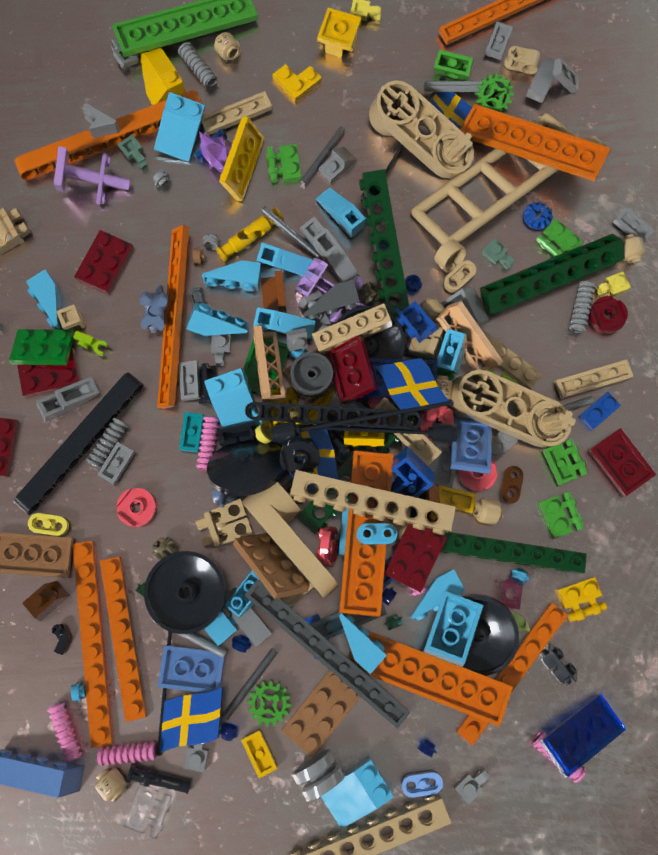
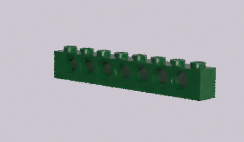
(378, 181)
(552, 273)
(308, 517)
(514, 553)

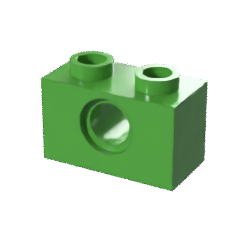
(453, 65)

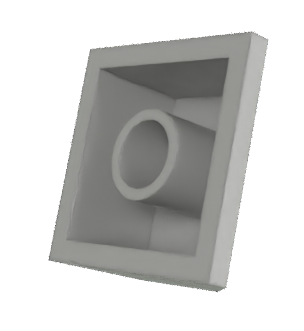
(472, 303)

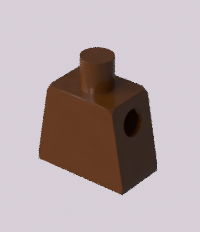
(44, 600)

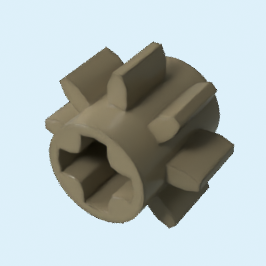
(368, 293)
(163, 547)

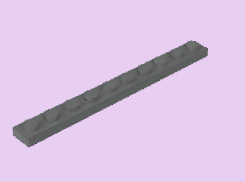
(327, 654)

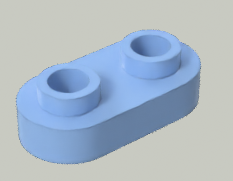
(421, 786)

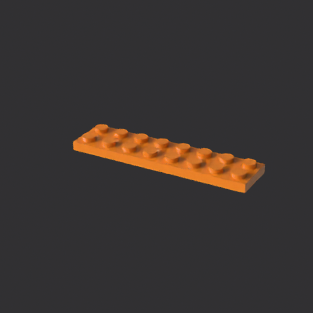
(536, 142)
(365, 563)
(441, 681)

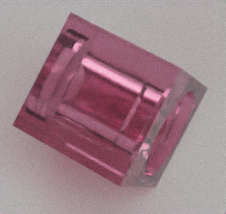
(515, 602)

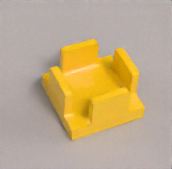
(339, 31)

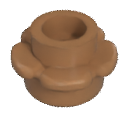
(198, 255)

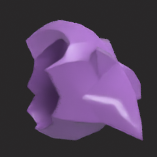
(215, 150)

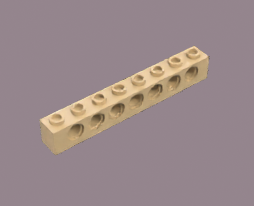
(443, 512)
(373, 826)

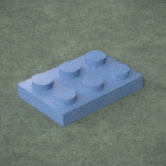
(472, 446)
(190, 669)

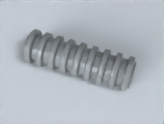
(197, 65)
(582, 306)
(107, 443)

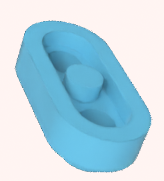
(377, 533)

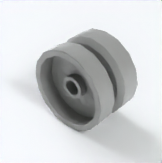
(318, 775)

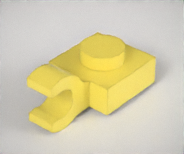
(364, 10)
(614, 284)

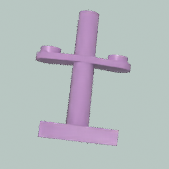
(64, 171)
(313, 278)

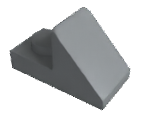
(101, 123)
(337, 164)

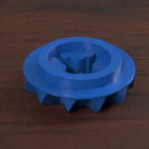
(538, 223)

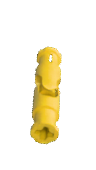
(252, 232)

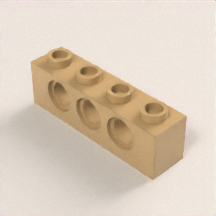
(362, 324)

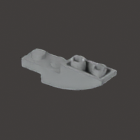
(329, 250)

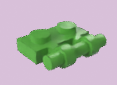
(289, 161)
(561, 237)
(560, 463)
(556, 517)

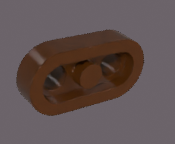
(511, 484)

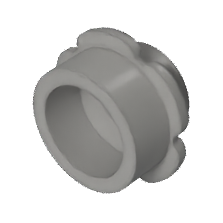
(161, 178)
(211, 241)

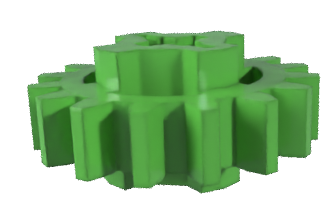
(491, 87)
(258, 713)

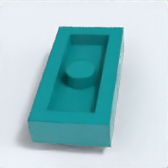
(191, 432)

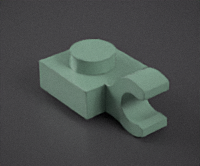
(132, 149)
(497, 253)

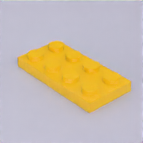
(242, 159)

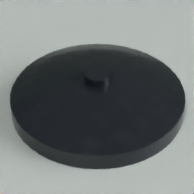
(384, 344)
(245, 467)
(185, 592)
(494, 638)

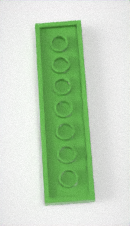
(181, 24)

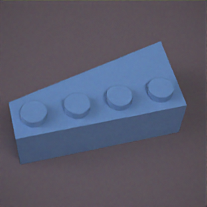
(39, 774)

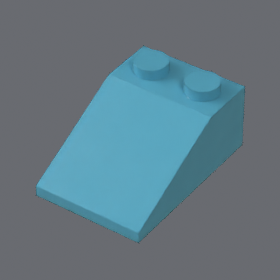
(179, 126)
(230, 396)
(453, 628)
(358, 793)

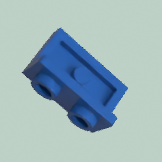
(417, 322)

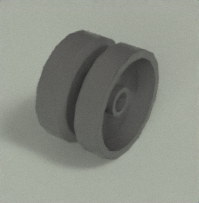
(310, 364)

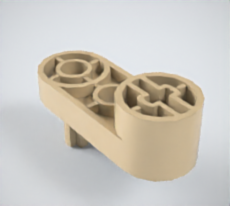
(400, 111)
(531, 422)
(273, 512)

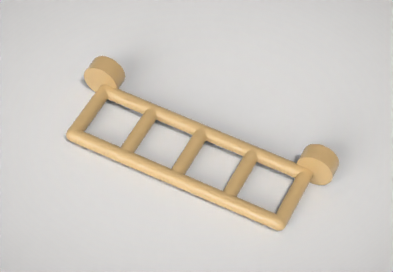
(451, 251)

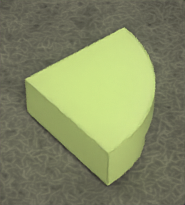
(521, 622)

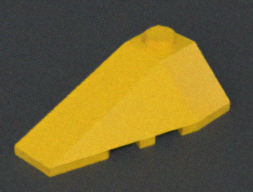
(160, 76)

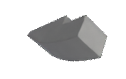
(542, 80)
(67, 398)
(250, 623)

